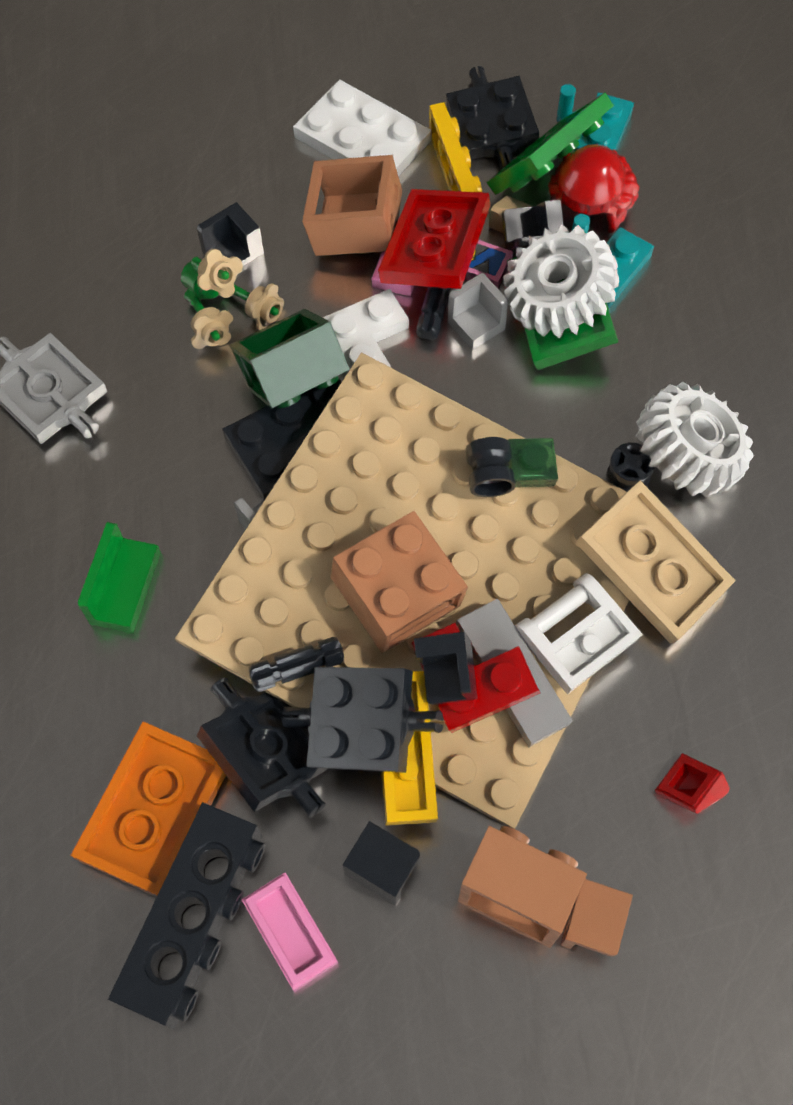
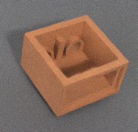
(357, 207)
(398, 581)
(522, 885)

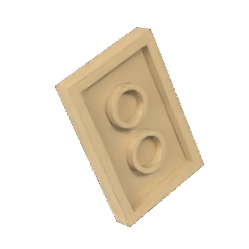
(655, 562)

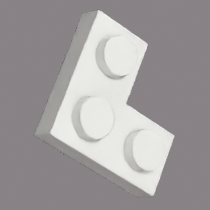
(367, 323)

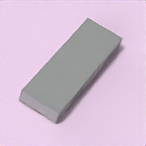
(494, 634)

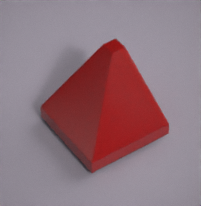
(693, 784)

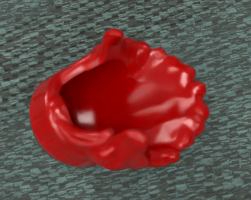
(595, 183)

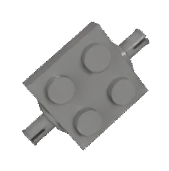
(47, 388)

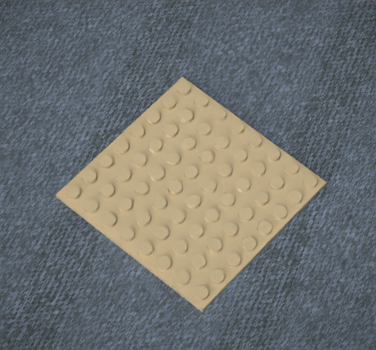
(363, 465)

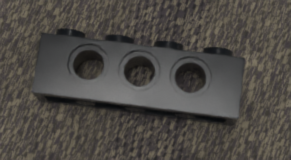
(139, 984)

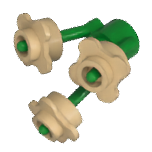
(214, 277)

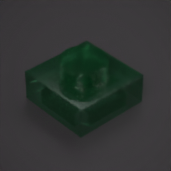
(534, 462)

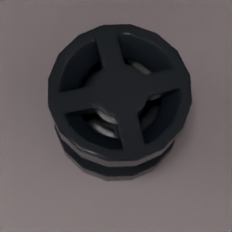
(629, 458)

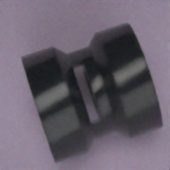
(490, 468)

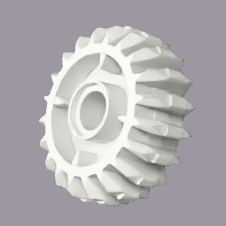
(571, 256)
(694, 439)

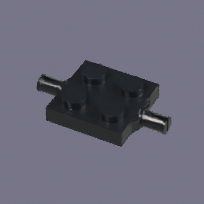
(493, 117)
(361, 719)
(258, 751)

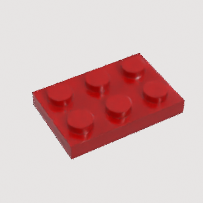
(435, 238)

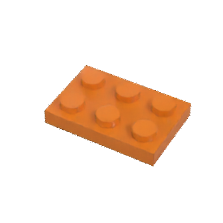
(149, 808)

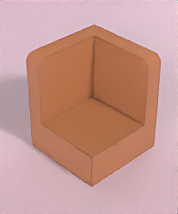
(597, 919)

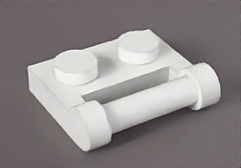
(586, 645)

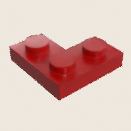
(499, 684)

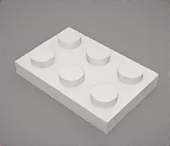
(356, 125)

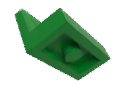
(118, 580)

